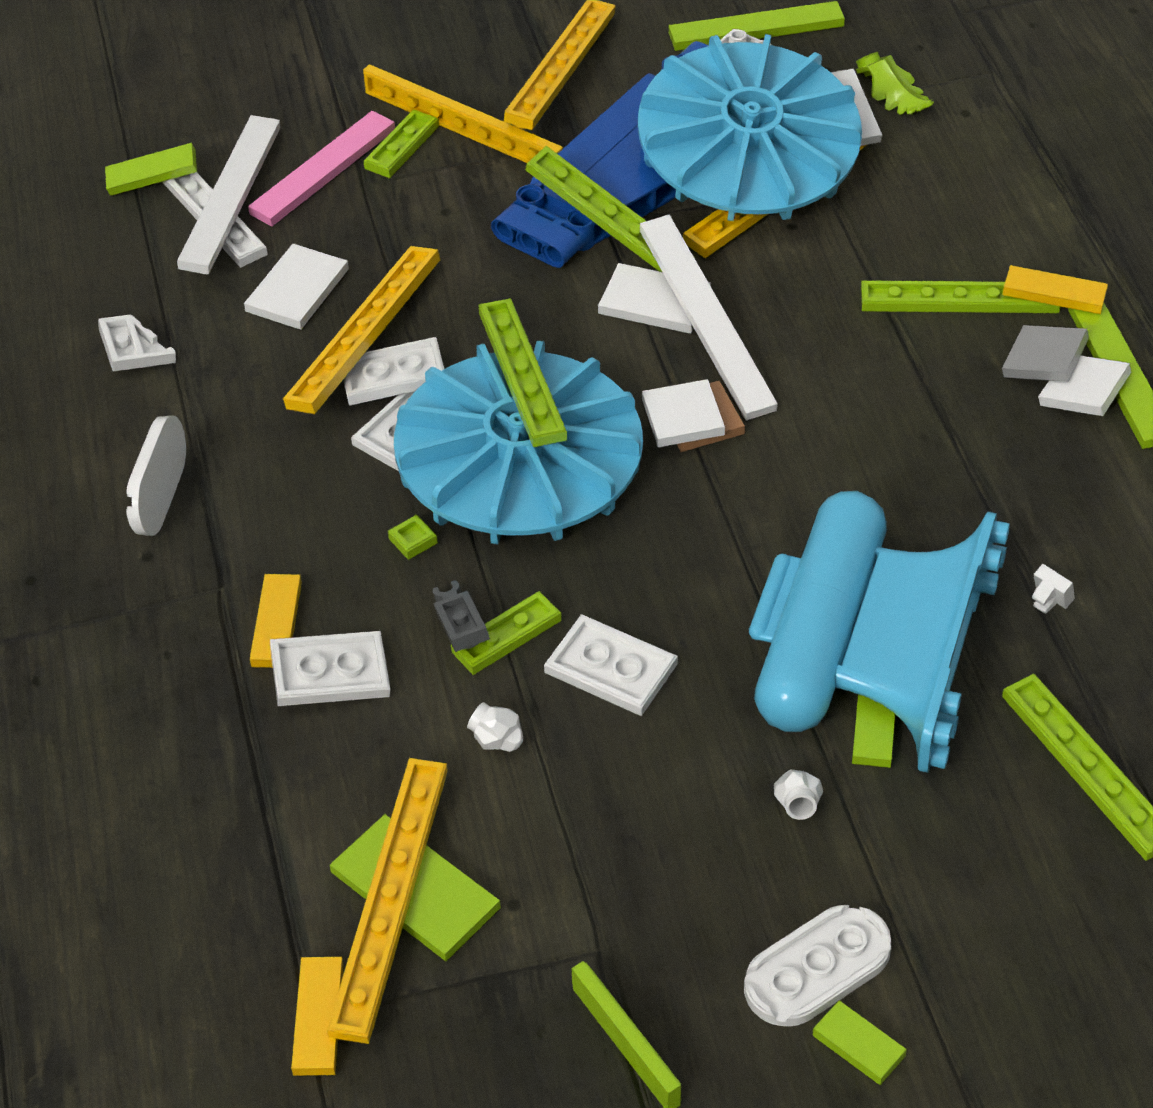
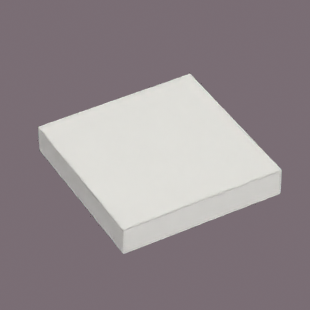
(1090, 387)
(683, 413)

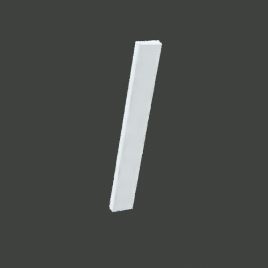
(228, 195)
(708, 318)

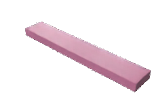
(321, 168)

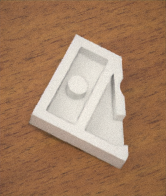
(132, 345)

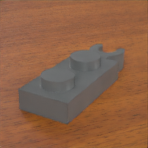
(459, 618)

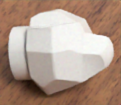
(496, 728)
(798, 793)

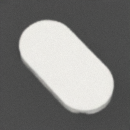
(156, 475)
(817, 965)

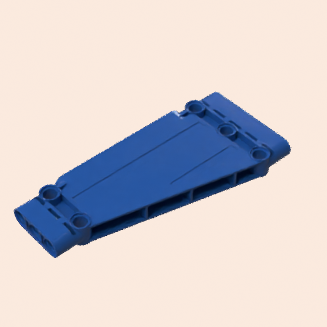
(611, 157)

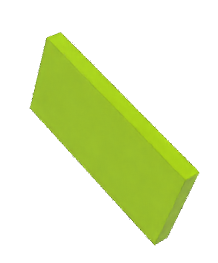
(444, 902)

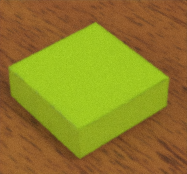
(412, 537)

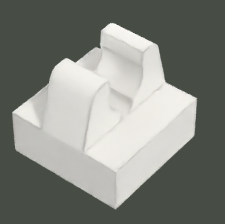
(1051, 589)

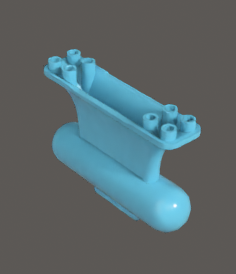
(872, 622)

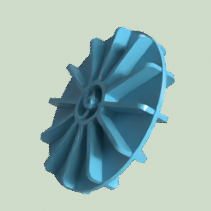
(749, 128)
(474, 463)

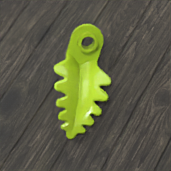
(892, 84)

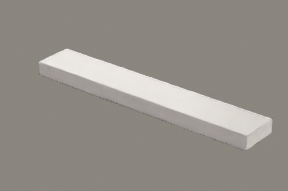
(241, 242)

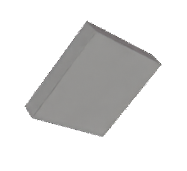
(1045, 353)

